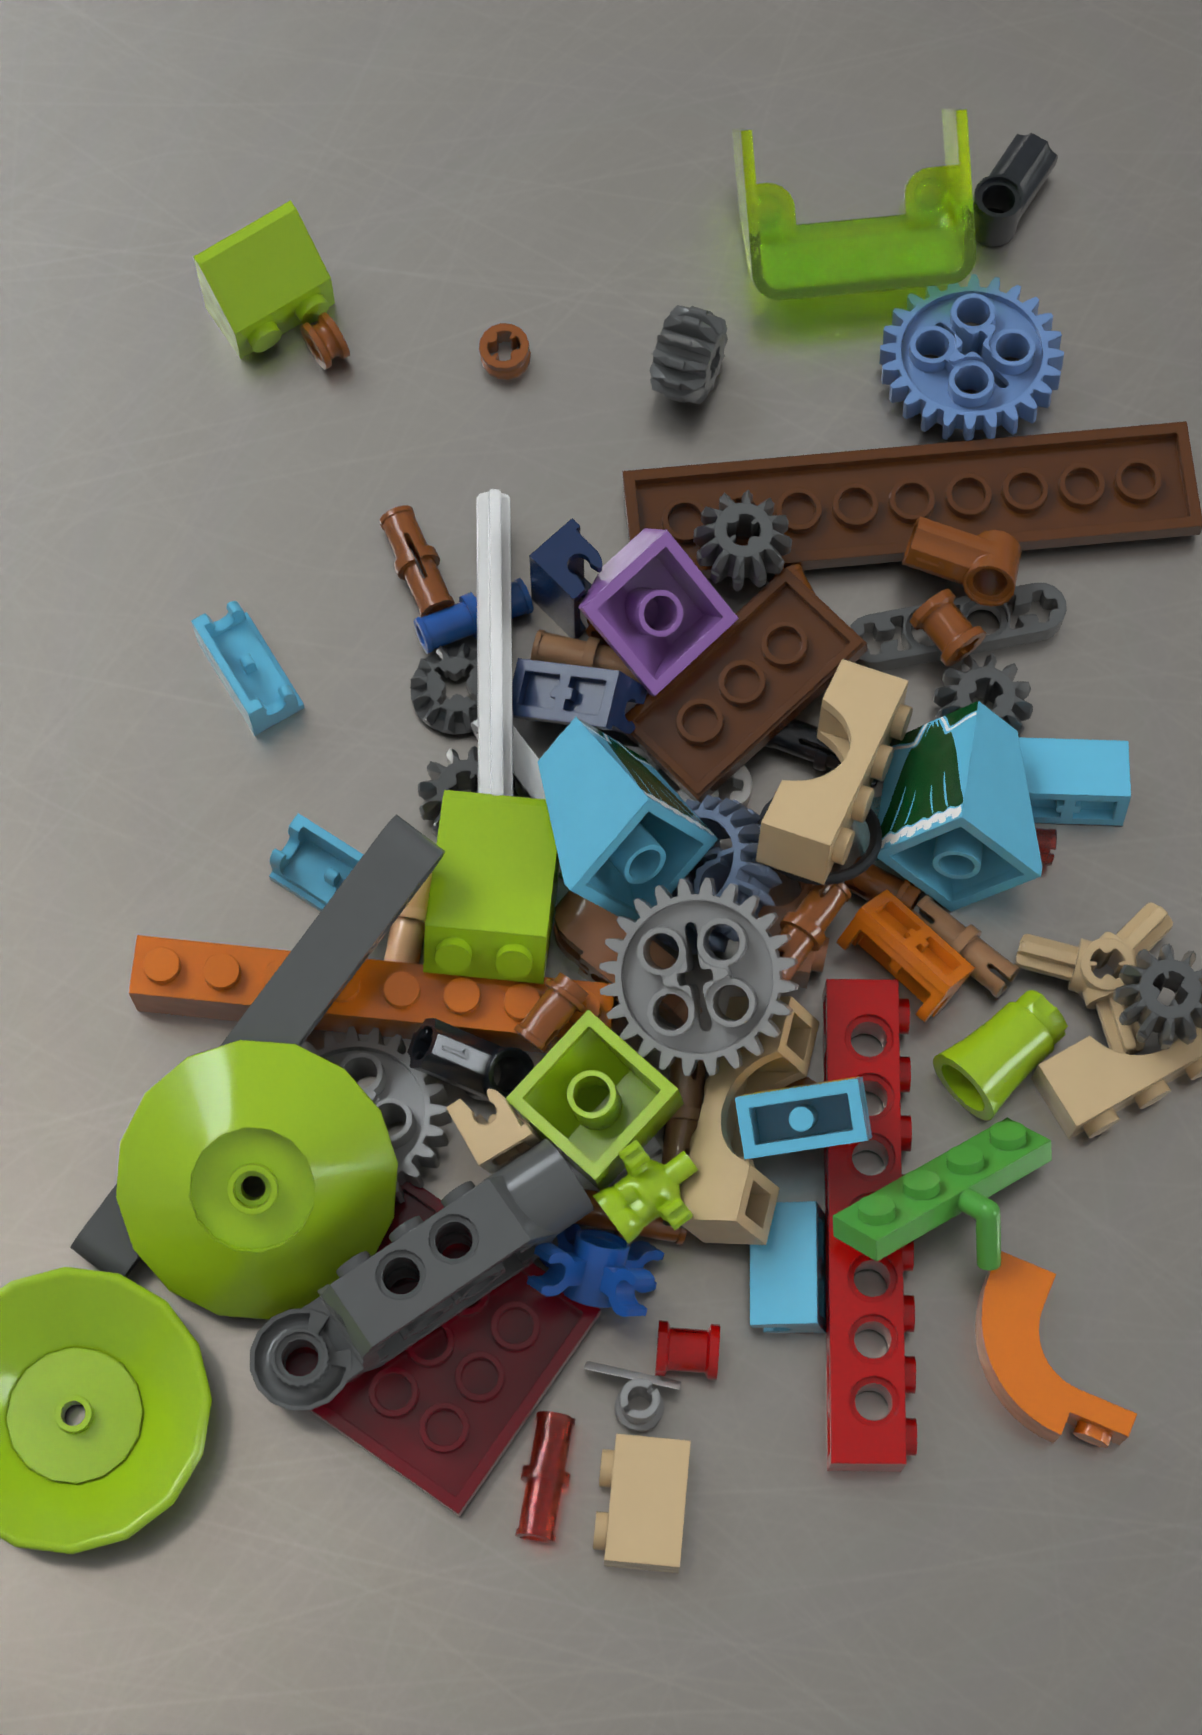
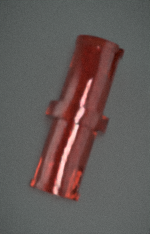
(545, 1477)

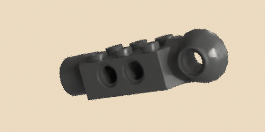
(364, 1325)

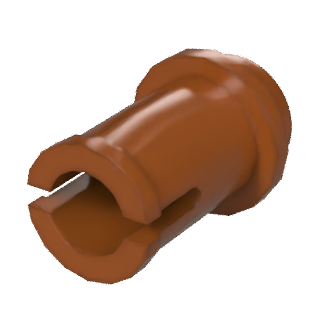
(876, 880)
(552, 1011)

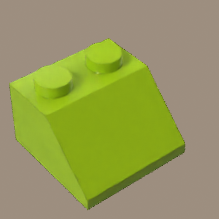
(264, 281)
(595, 1099)

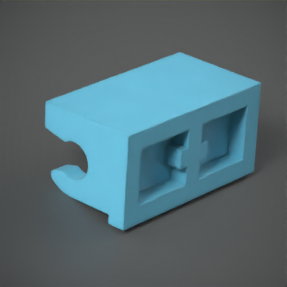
(247, 668)
(1077, 780)
(312, 862)
(790, 1272)

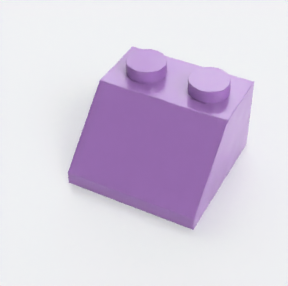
(655, 608)

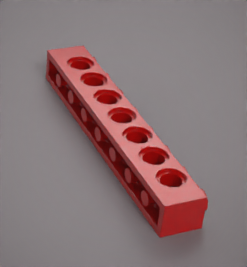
(853, 1441)

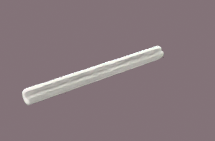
(494, 644)

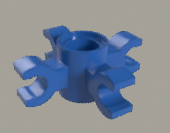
(597, 1269)

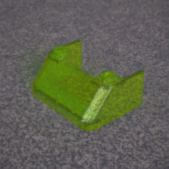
(911, 250)

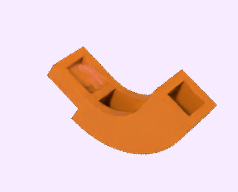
(1018, 1369)

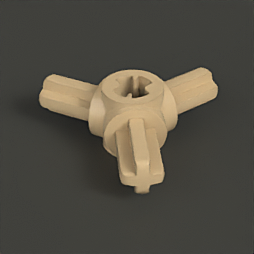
(1079, 962)

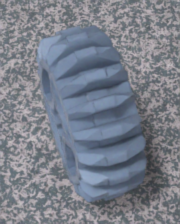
(733, 865)

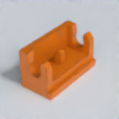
(908, 951)

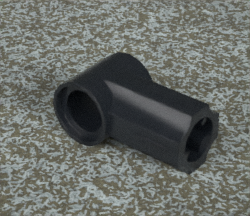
(1011, 188)
(466, 1059)

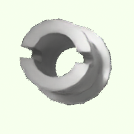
(635, 1419)

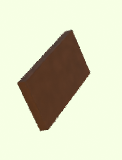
(744, 686)

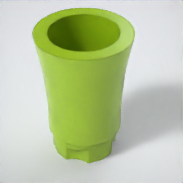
(1000, 1054)

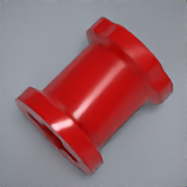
(687, 1350)

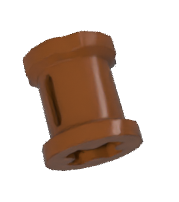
(947, 627)

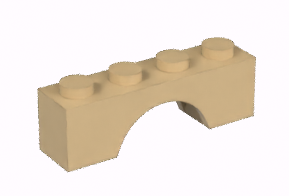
(813, 817)
(1093, 1082)
(727, 1193)

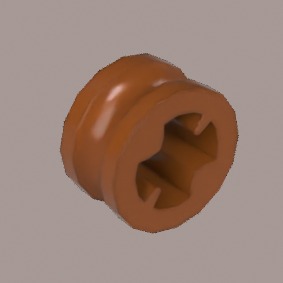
(325, 340)
(519, 357)

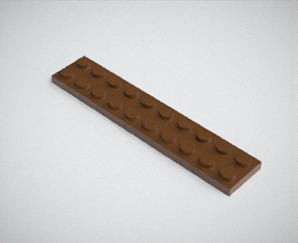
(866, 502)

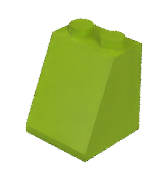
(492, 888)

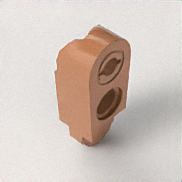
(581, 936)

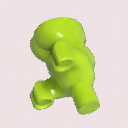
(646, 1192)

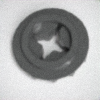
(428, 690)

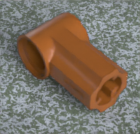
(981, 563)

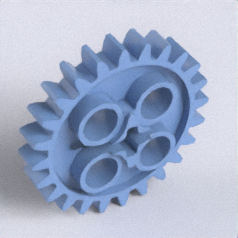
(971, 358)

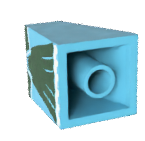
(959, 809)
(616, 821)

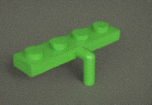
(943, 1189)

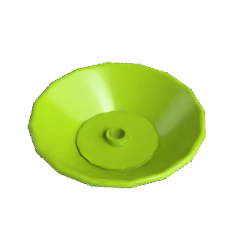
(267, 1116)
(145, 1401)

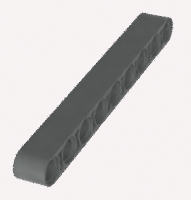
(304, 985)

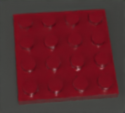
(464, 1389)

